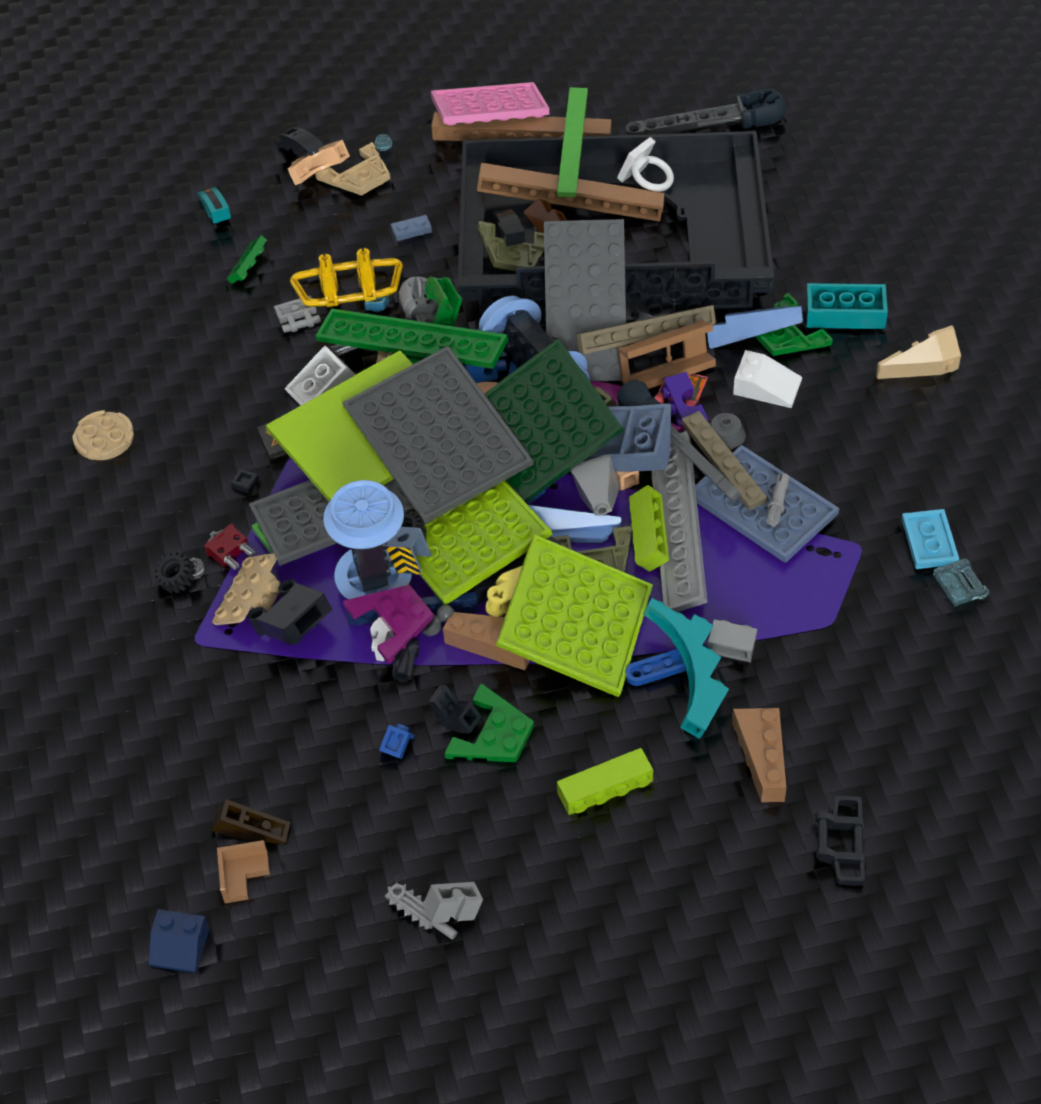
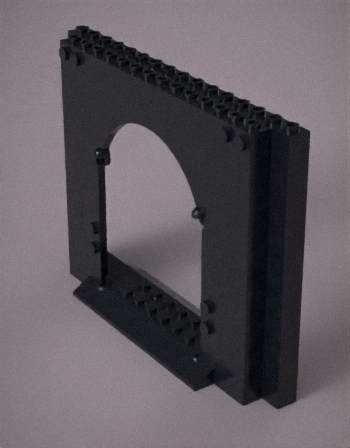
(713, 189)

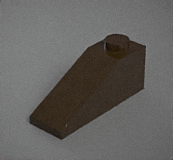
(249, 824)

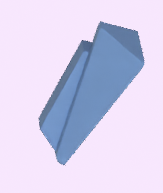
(752, 323)
(580, 526)

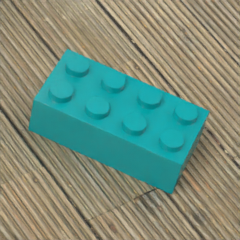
(846, 306)

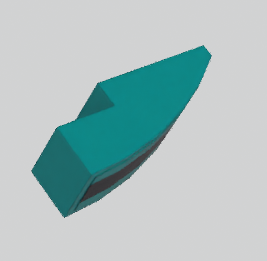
(214, 205)

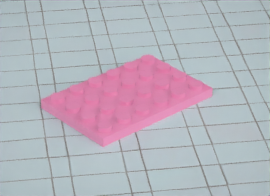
(489, 103)

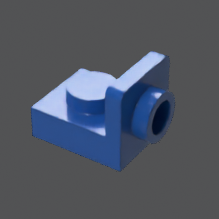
(396, 740)

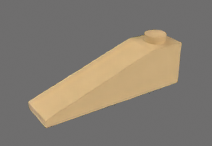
(931, 357)

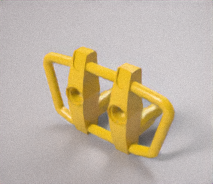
(329, 282)

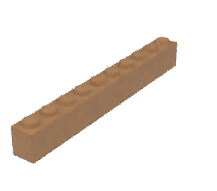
(514, 128)
(589, 195)

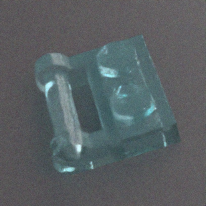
(955, 584)

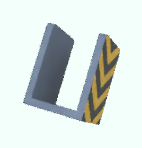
(404, 553)

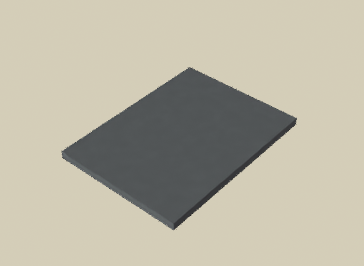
(437, 434)

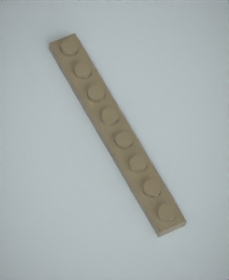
(642, 329)

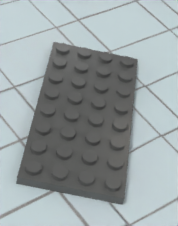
(585, 286)
(295, 521)

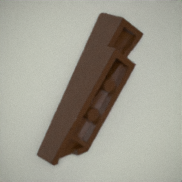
(542, 211)

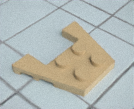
(360, 177)

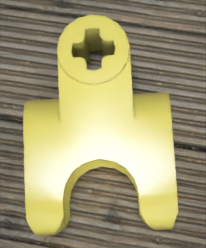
(502, 593)

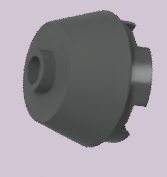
(729, 430)

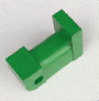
(446, 298)

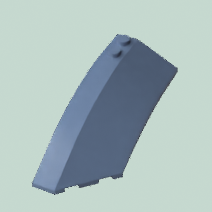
(644, 441)

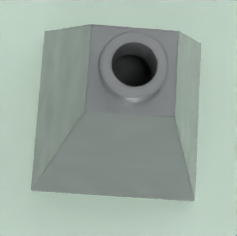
(597, 484)

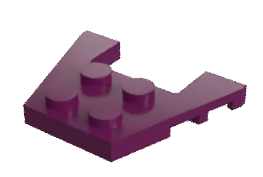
(401, 612)

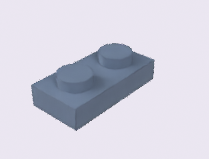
(411, 228)

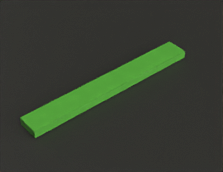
(572, 142)

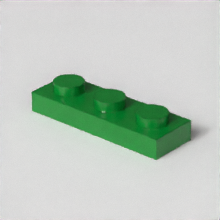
(247, 260)

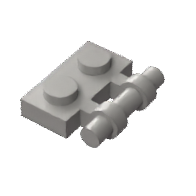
(295, 310)

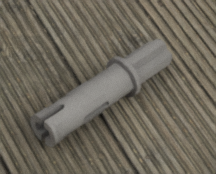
(776, 505)

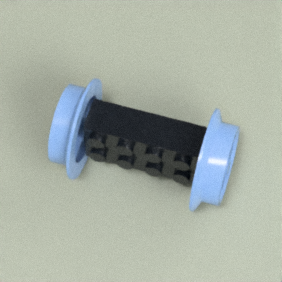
(521, 323)
(364, 518)

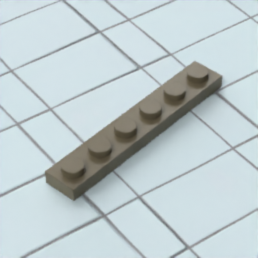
(723, 460)

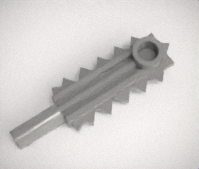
(414, 906)

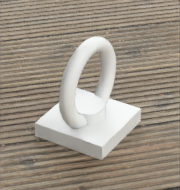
(638, 160)

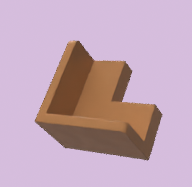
(239, 863)

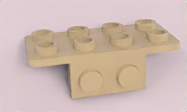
(250, 589)

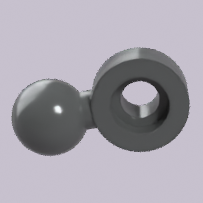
(434, 625)

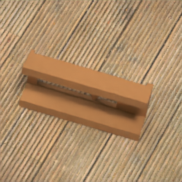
(694, 359)

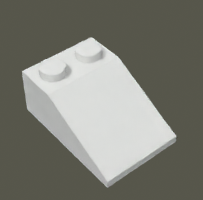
(319, 376)
(766, 380)

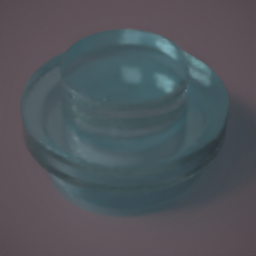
(383, 142)

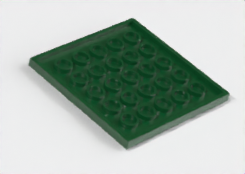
(553, 417)

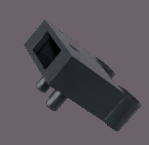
(292, 615)

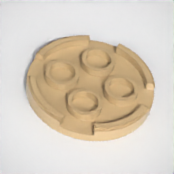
(103, 435)

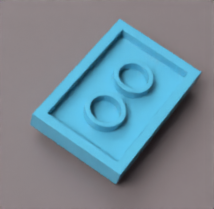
(929, 538)

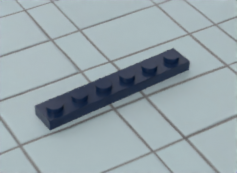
(463, 604)

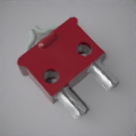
(227, 546)

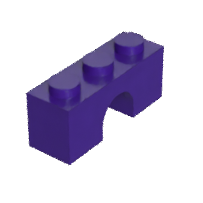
(677, 390)

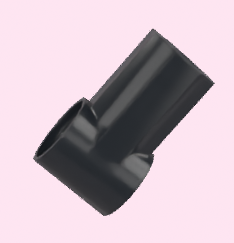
(405, 661)

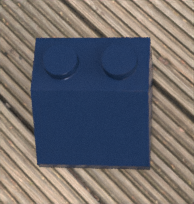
(177, 941)

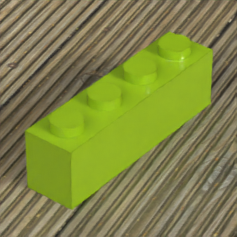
(648, 528)
(605, 781)

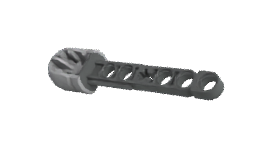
(415, 301)

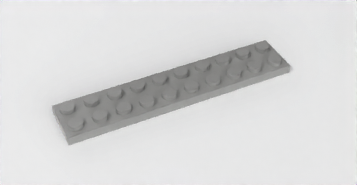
(684, 572)

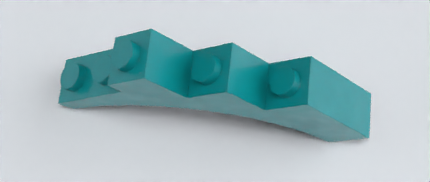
(700, 662)

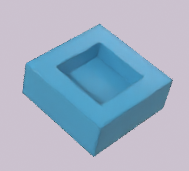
(377, 305)

